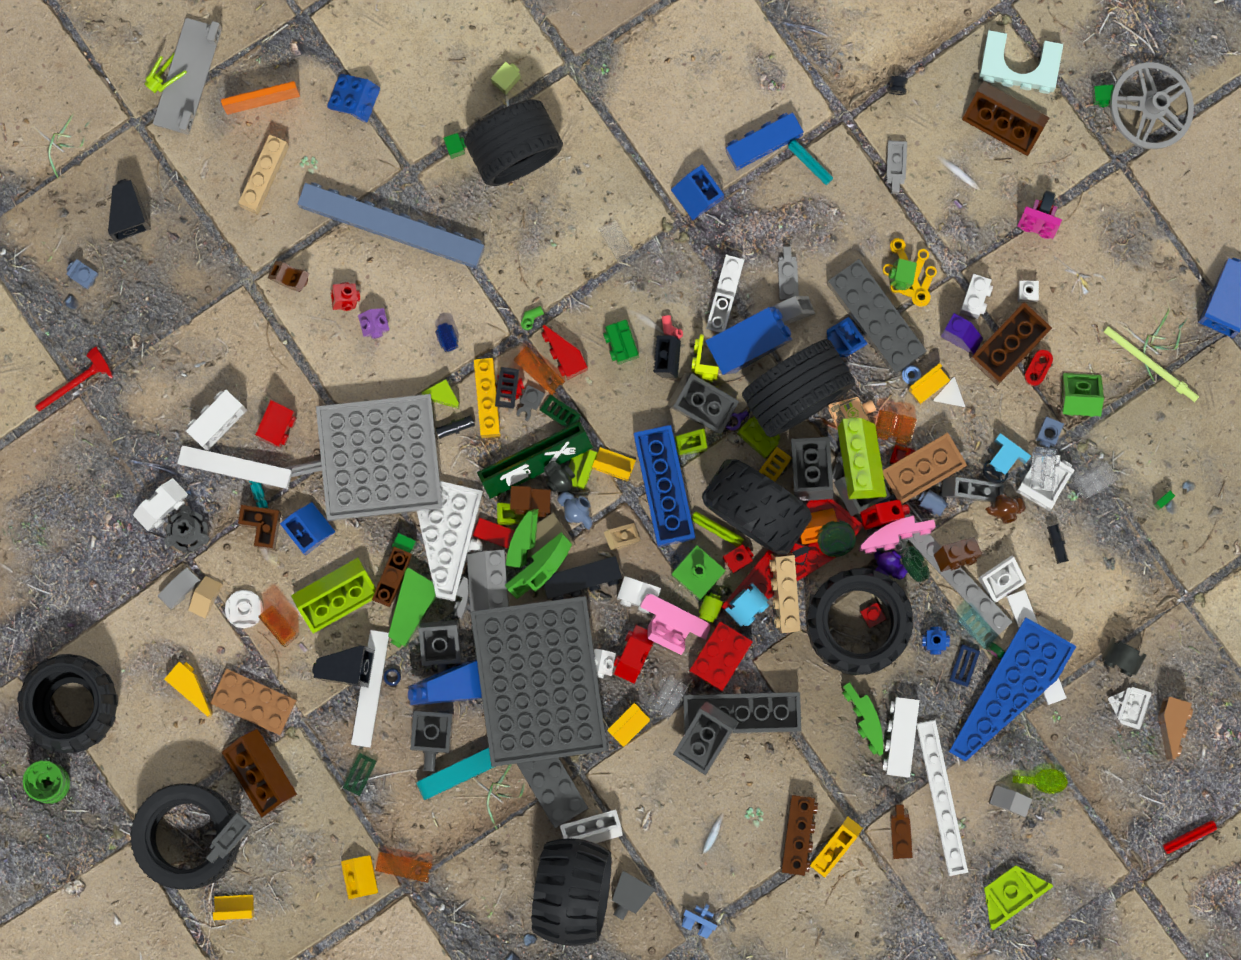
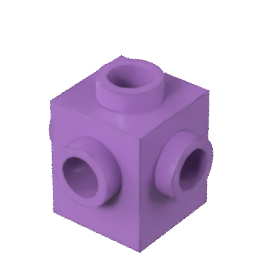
(373, 323)

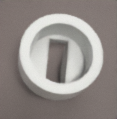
(475, 547)

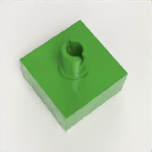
(698, 573)

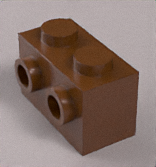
(958, 554)

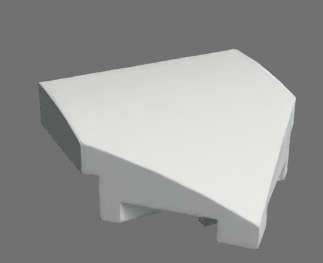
(1131, 706)

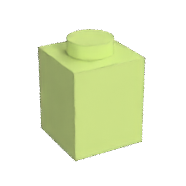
(506, 77)

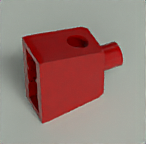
(883, 514)

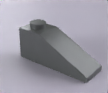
(971, 489)

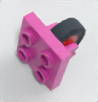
(1041, 217)

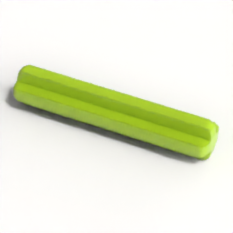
(717, 529)

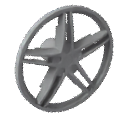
(1152, 104)

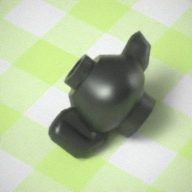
(559, 478)

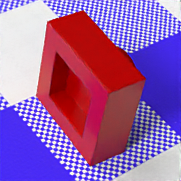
(873, 615)

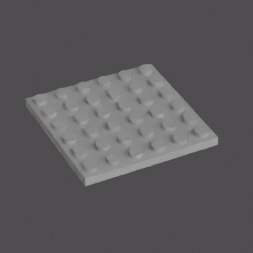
(379, 457)

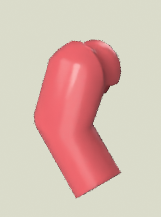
(668, 329)

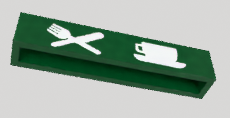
(531, 460)

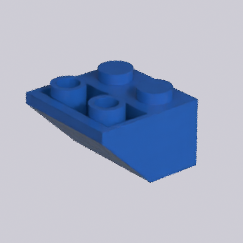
(697, 192)
(307, 528)

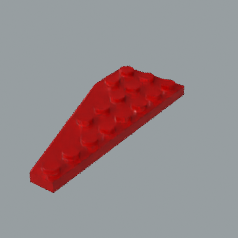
(761, 573)

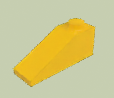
(188, 685)
(836, 846)

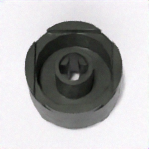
(1124, 657)

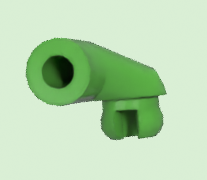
(529, 317)

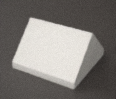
(1002, 579)

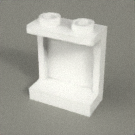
(1043, 497)

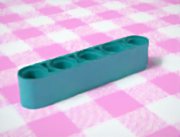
(454, 774)

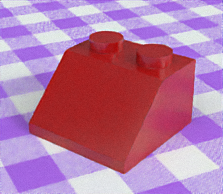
(276, 424)

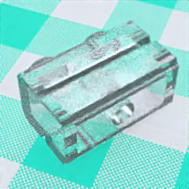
(1044, 468)
(1094, 480)
(668, 696)

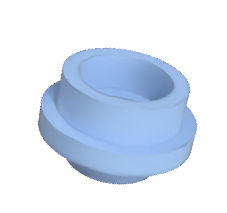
(915, 370)

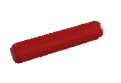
(1189, 837)

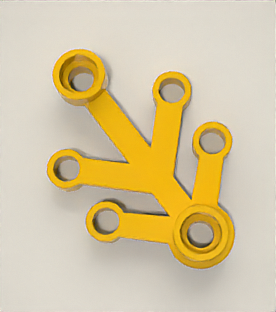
(917, 289)

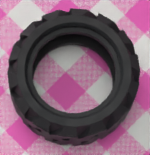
(756, 506)
(888, 592)

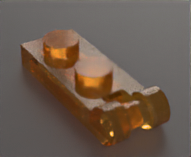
(538, 370)
(402, 867)

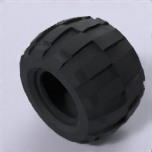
(37, 693)

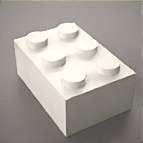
(216, 419)

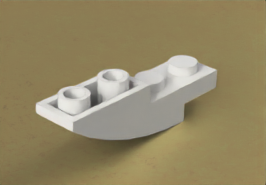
(725, 293)

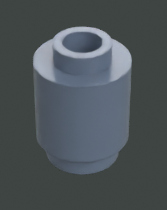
(932, 502)

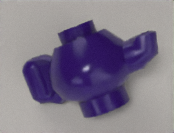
(890, 564)

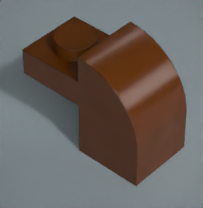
(288, 276)

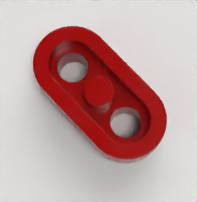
(1038, 368)

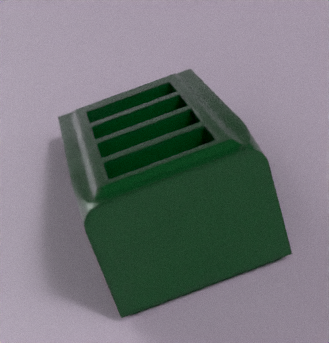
(576, 416)

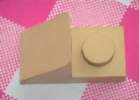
(622, 536)

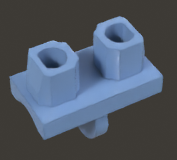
(707, 926)

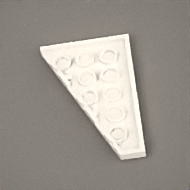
(448, 536)

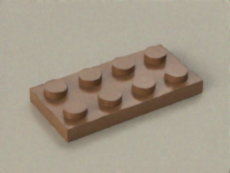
(924, 468)
(253, 702)

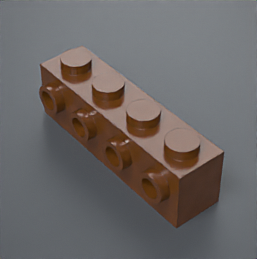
(798, 835)

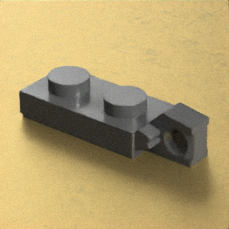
(228, 837)

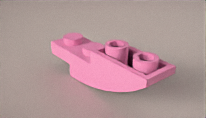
(889, 535)

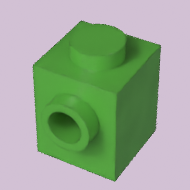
(902, 274)

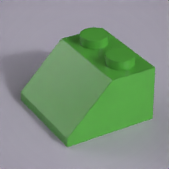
(1082, 394)

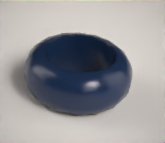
(385, 677)

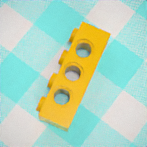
(486, 398)

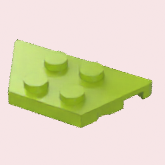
(1011, 894)

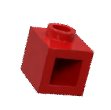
(738, 558)

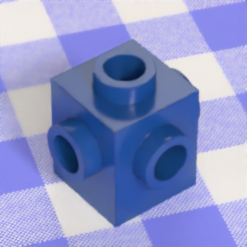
(927, 640)

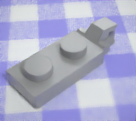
(896, 164)
(787, 275)

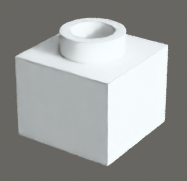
(1023, 296)

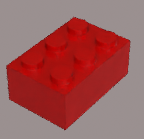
(720, 656)

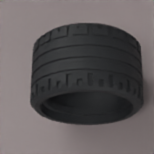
(513, 142)

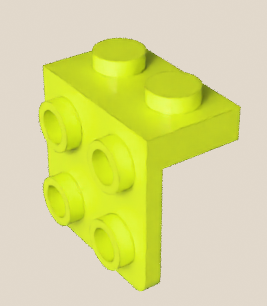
(705, 372)

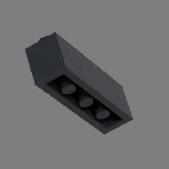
(582, 578)

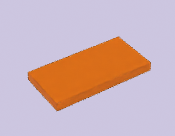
(260, 97)

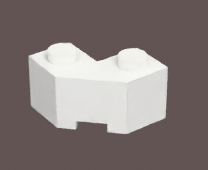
(167, 498)

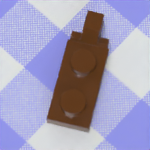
(901, 834)

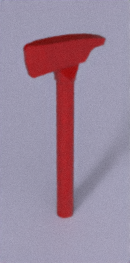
(99, 365)

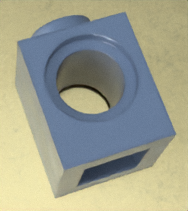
(1055, 426)

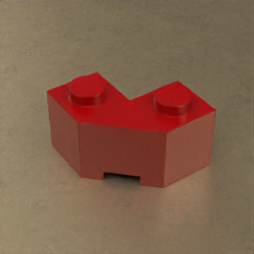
(634, 655)

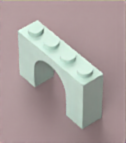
(995, 69)

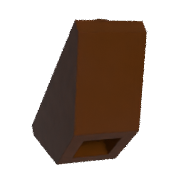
(392, 577)

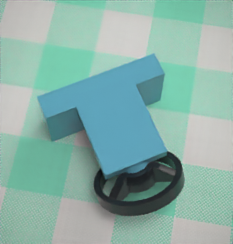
(1004, 459)

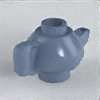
(576, 509)

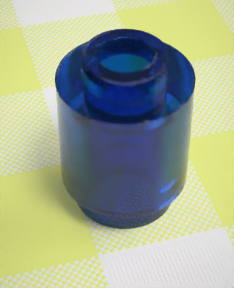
(447, 337)

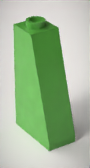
(412, 605)

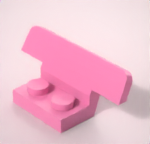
(671, 624)

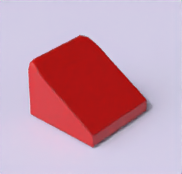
(899, 453)

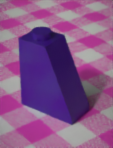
(962, 334)

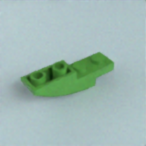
(544, 566)
(870, 726)

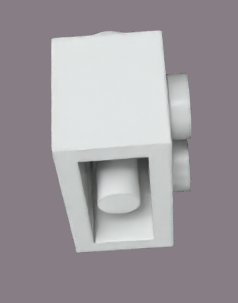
(975, 296)

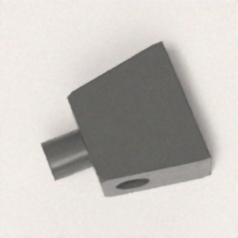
(630, 895)

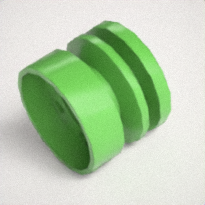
(36, 777)

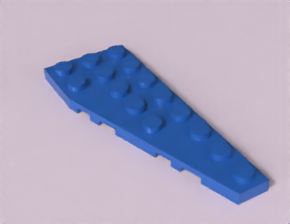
(1022, 675)

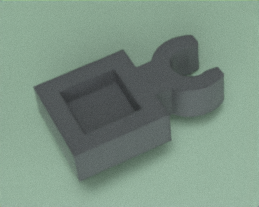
(531, 400)

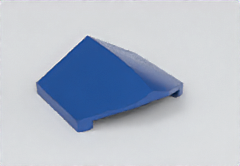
(845, 337)

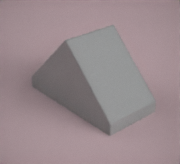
(1010, 801)

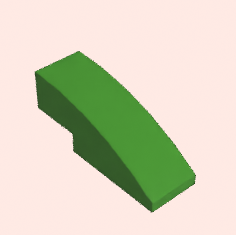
(523, 540)

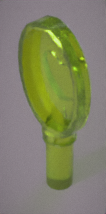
(1047, 781)

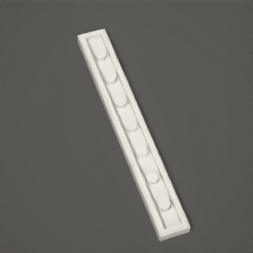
(942, 798)

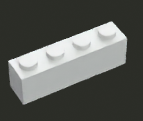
(902, 737)

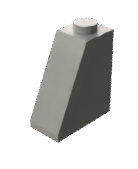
(795, 309)

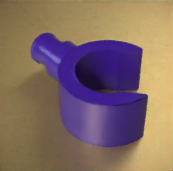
(741, 416)

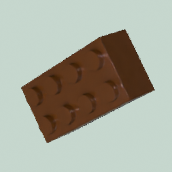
(1010, 344)

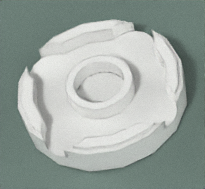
(243, 609)

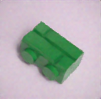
(621, 342)

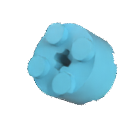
(746, 605)

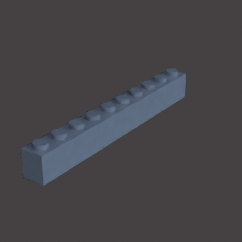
(390, 225)

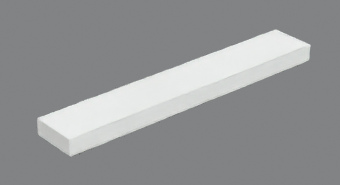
(234, 467)
(1022, 608)
(369, 696)

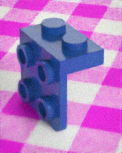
(354, 96)

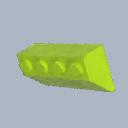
(861, 459)
(334, 595)

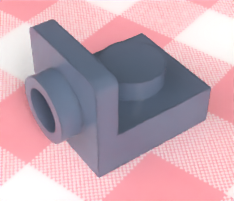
(81, 273)

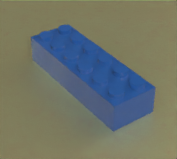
(664, 486)

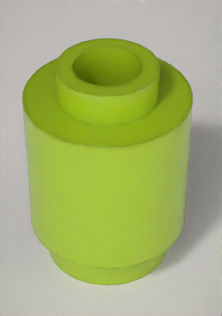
(710, 608)

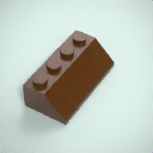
(1005, 118)
(259, 772)

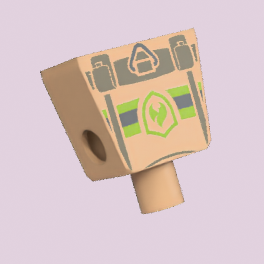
(850, 409)

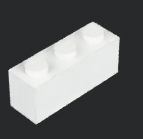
(594, 828)

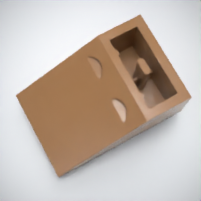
(1172, 724)

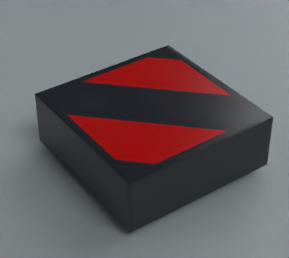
(800, 552)

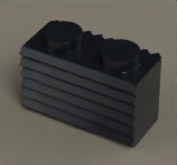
(667, 356)

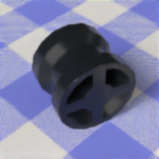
(897, 85)

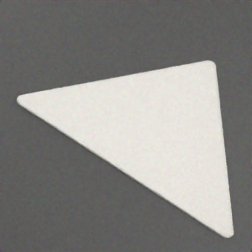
(950, 394)

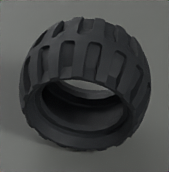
(571, 892)

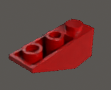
(569, 357)

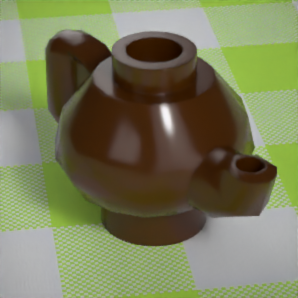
(1006, 508)

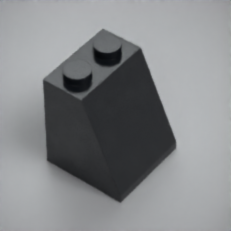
(126, 212)
(346, 667)

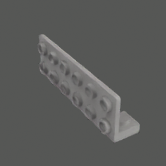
(195, 55)

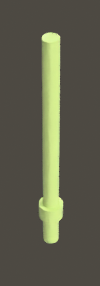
(1181, 387)

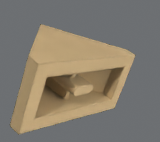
(204, 597)

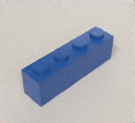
(764, 141)

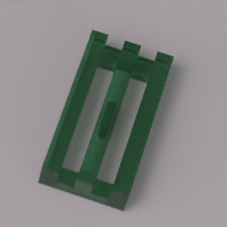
(351, 774)

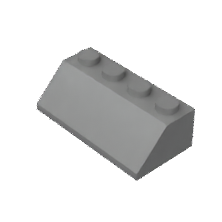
(487, 580)

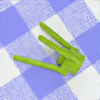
(154, 81)

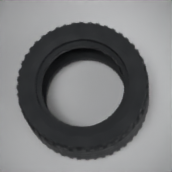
(798, 387)
(144, 836)

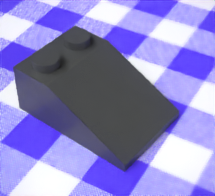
(703, 403)
(705, 738)

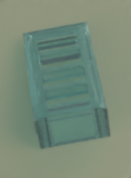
(962, 622)

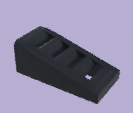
(510, 371)

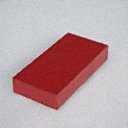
(493, 533)

